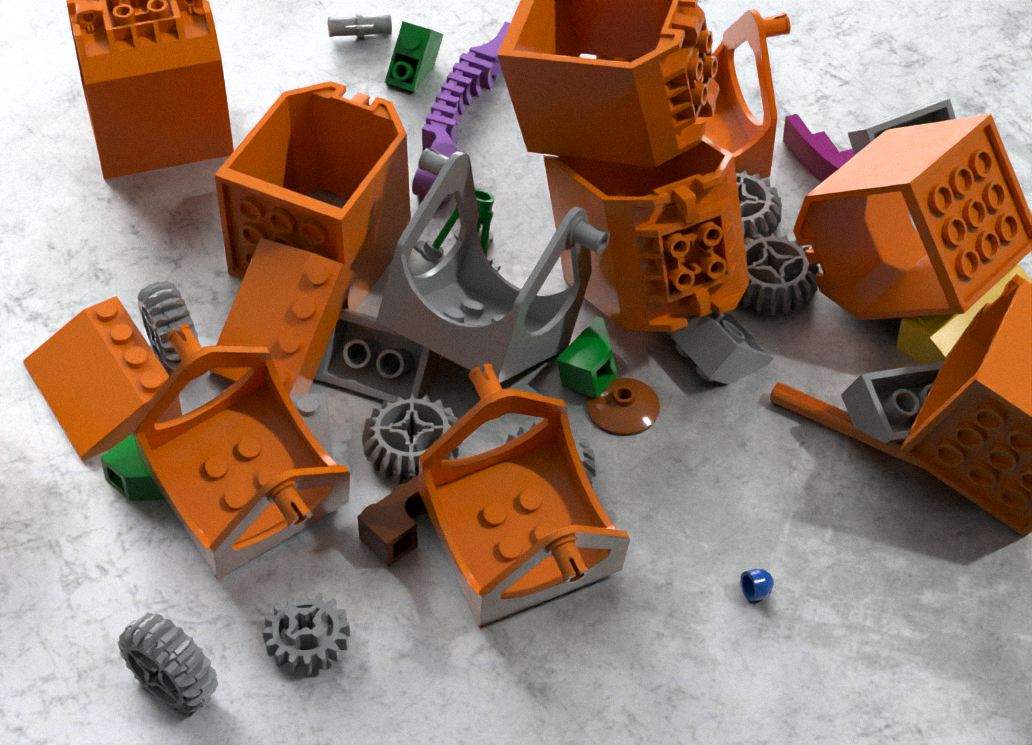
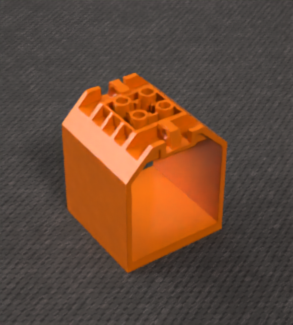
(151, 82)
(609, 107)
(313, 144)
(965, 213)
(671, 235)
(979, 412)

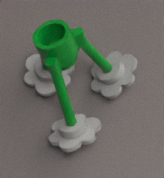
(434, 252)

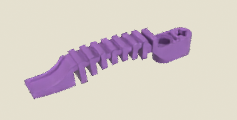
(468, 75)

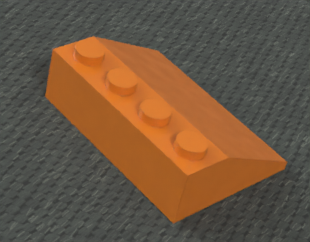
(290, 308)
(98, 377)

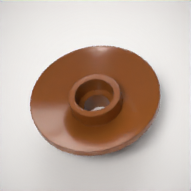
(625, 407)

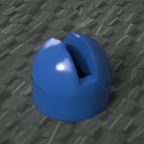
(756, 584)

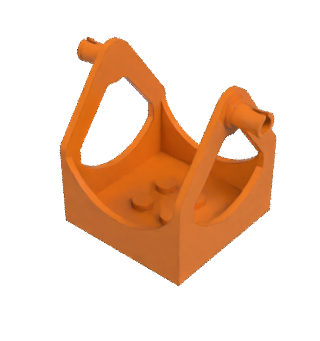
(732, 121)
(239, 465)
(519, 515)

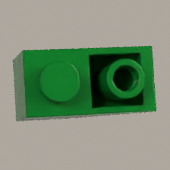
(413, 56)
(588, 361)
(127, 472)

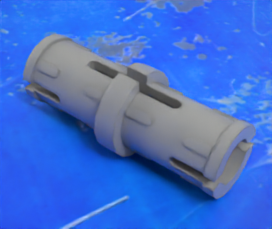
(381, 25)

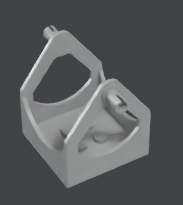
(465, 304)

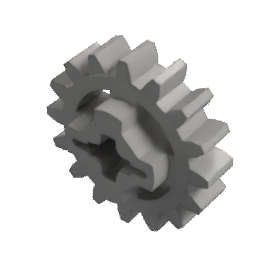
(306, 632)

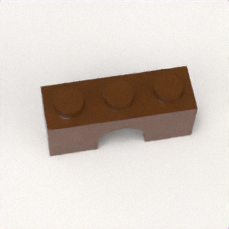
(389, 525)

